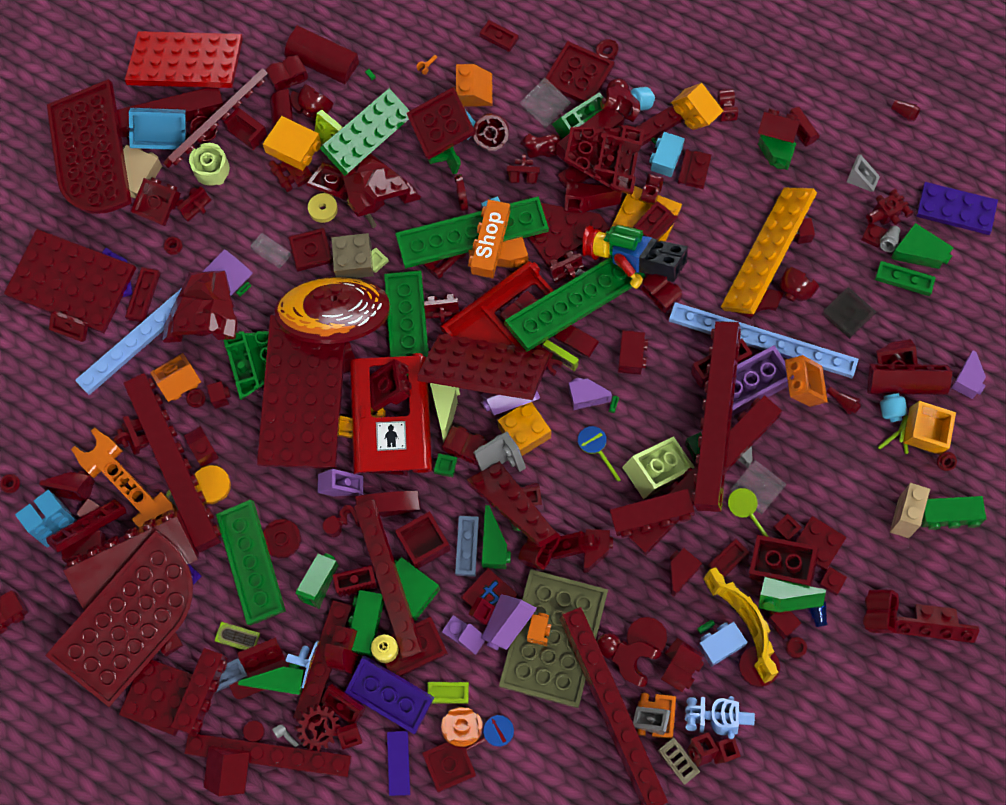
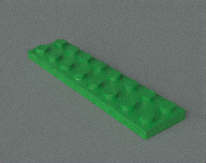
(458, 234)
(568, 304)

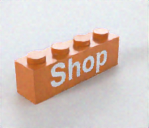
(490, 238)

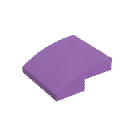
(236, 271)

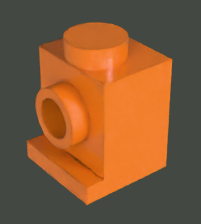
(539, 629)

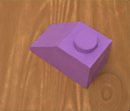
(971, 377)
(587, 393)
(340, 483)

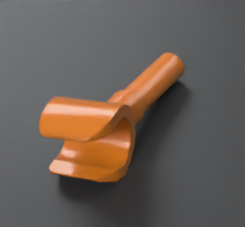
(426, 64)

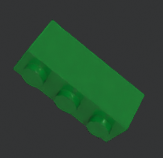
(954, 512)
(366, 620)

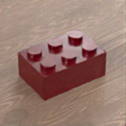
(783, 560)

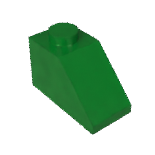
(777, 151)

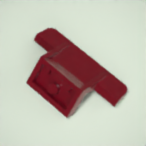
(259, 660)

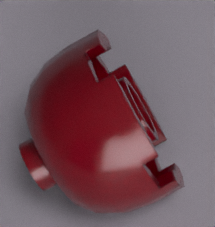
(313, 102)
(485, 133)
(797, 286)

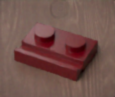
(694, 169)
(656, 221)

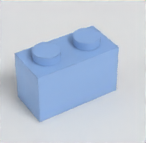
(722, 643)

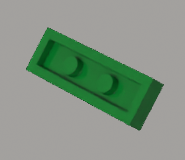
(905, 278)

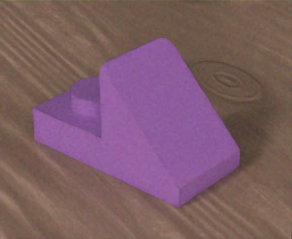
(464, 634)

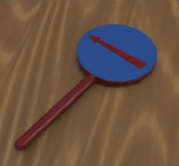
(497, 731)

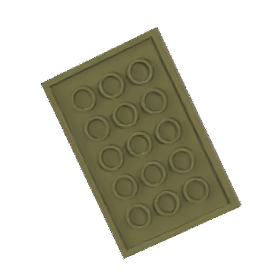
(553, 669)

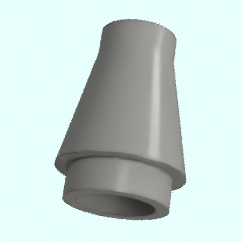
(890, 240)

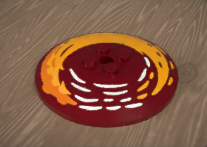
(332, 310)

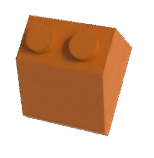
(474, 85)
(175, 377)

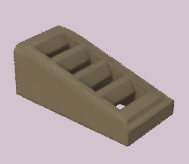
(673, 766)

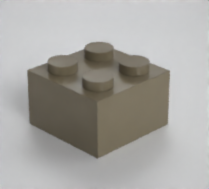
(352, 256)

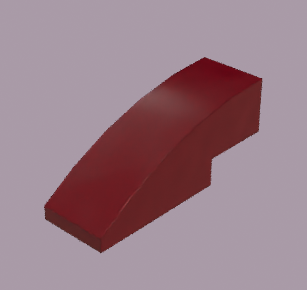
(393, 502)

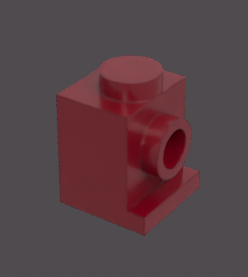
(698, 752)

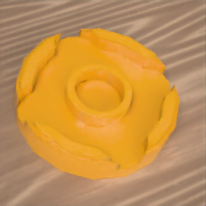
(214, 483)

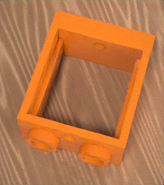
(808, 381)

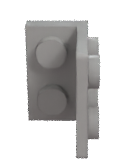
(500, 449)

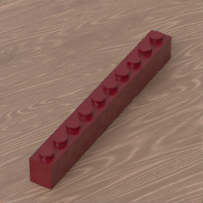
(717, 417)
(742, 437)
(172, 462)
(612, 708)

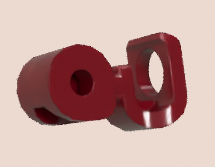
(726, 99)
(651, 189)
(333, 524)

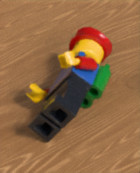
(635, 252)

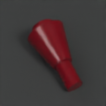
(848, 402)

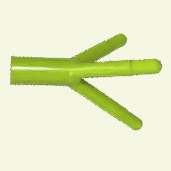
(901, 431)

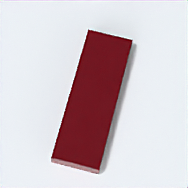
(142, 294)

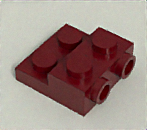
(155, 200)
(389, 385)

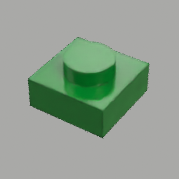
(445, 465)

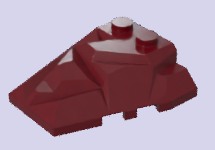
(606, 154)
(374, 182)
(202, 308)

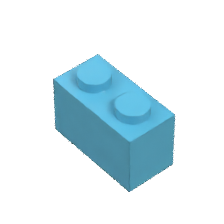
(667, 154)

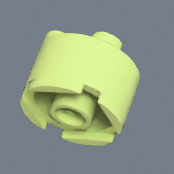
(209, 164)

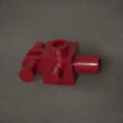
(889, 209)

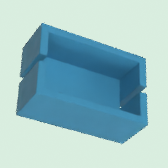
(157, 128)
(56, 517)

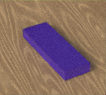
(398, 763)

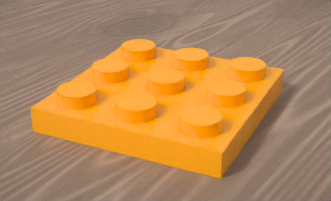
(633, 210)

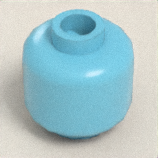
(644, 96)
(893, 407)

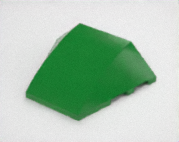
(248, 360)

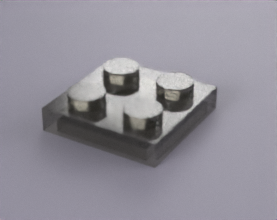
(849, 312)

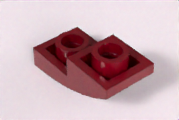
(578, 340)

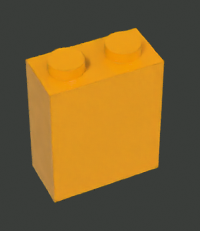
(292, 143)

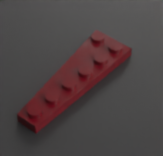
(507, 496)

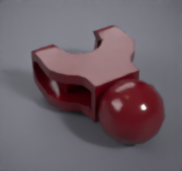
(621, 99)
(627, 655)

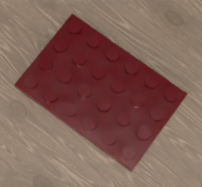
(70, 280)
(484, 366)

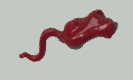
(540, 146)

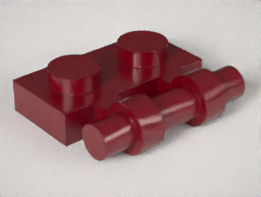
(295, 175)

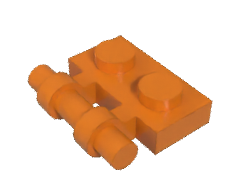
(661, 702)

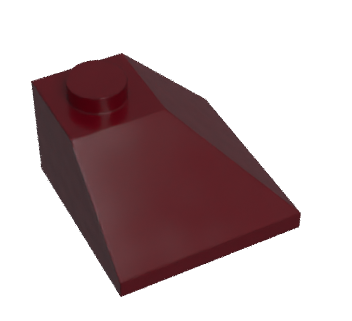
(898, 353)
(70, 485)

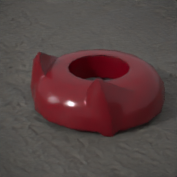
(608, 43)

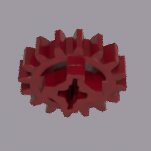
(315, 735)

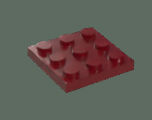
(579, 72)
(441, 123)
(156, 696)

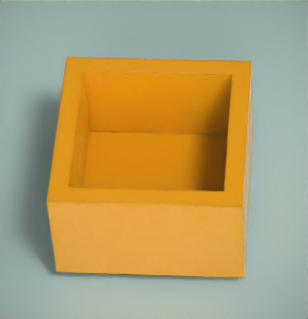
(697, 106)
(525, 427)
(929, 427)

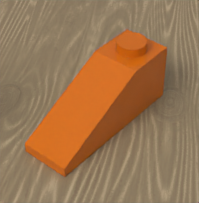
(512, 253)

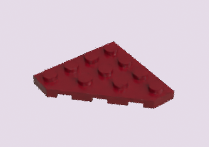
(564, 232)

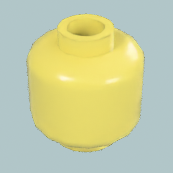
(378, 647)

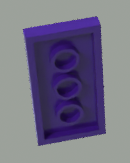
(957, 208)
(389, 695)

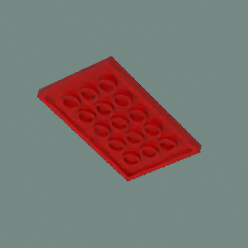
(184, 59)

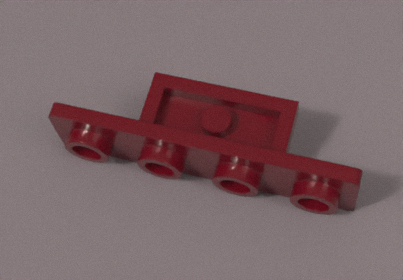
(936, 623)

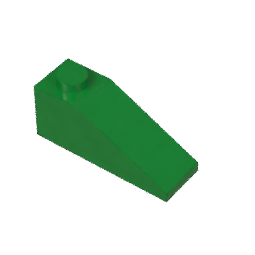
(578, 115)
(494, 545)
(789, 596)
(281, 679)

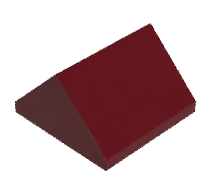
(328, 180)
(226, 771)

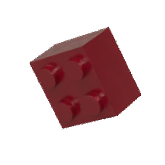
(422, 540)

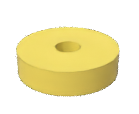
(326, 214)

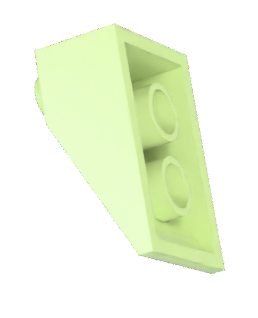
(445, 403)
(657, 467)

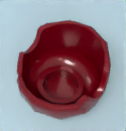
(196, 123)

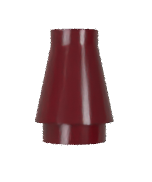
(907, 110)

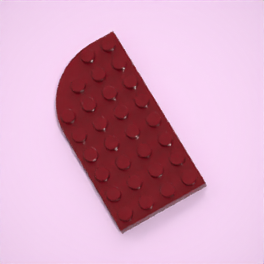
(89, 150)
(127, 620)

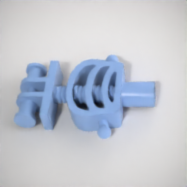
(697, 714)

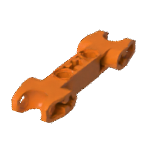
(103, 459)

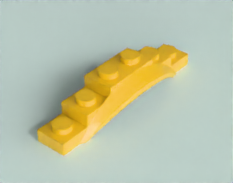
(752, 617)

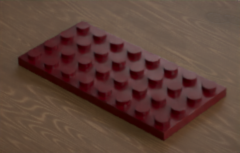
(300, 402)

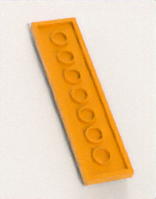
(768, 250)

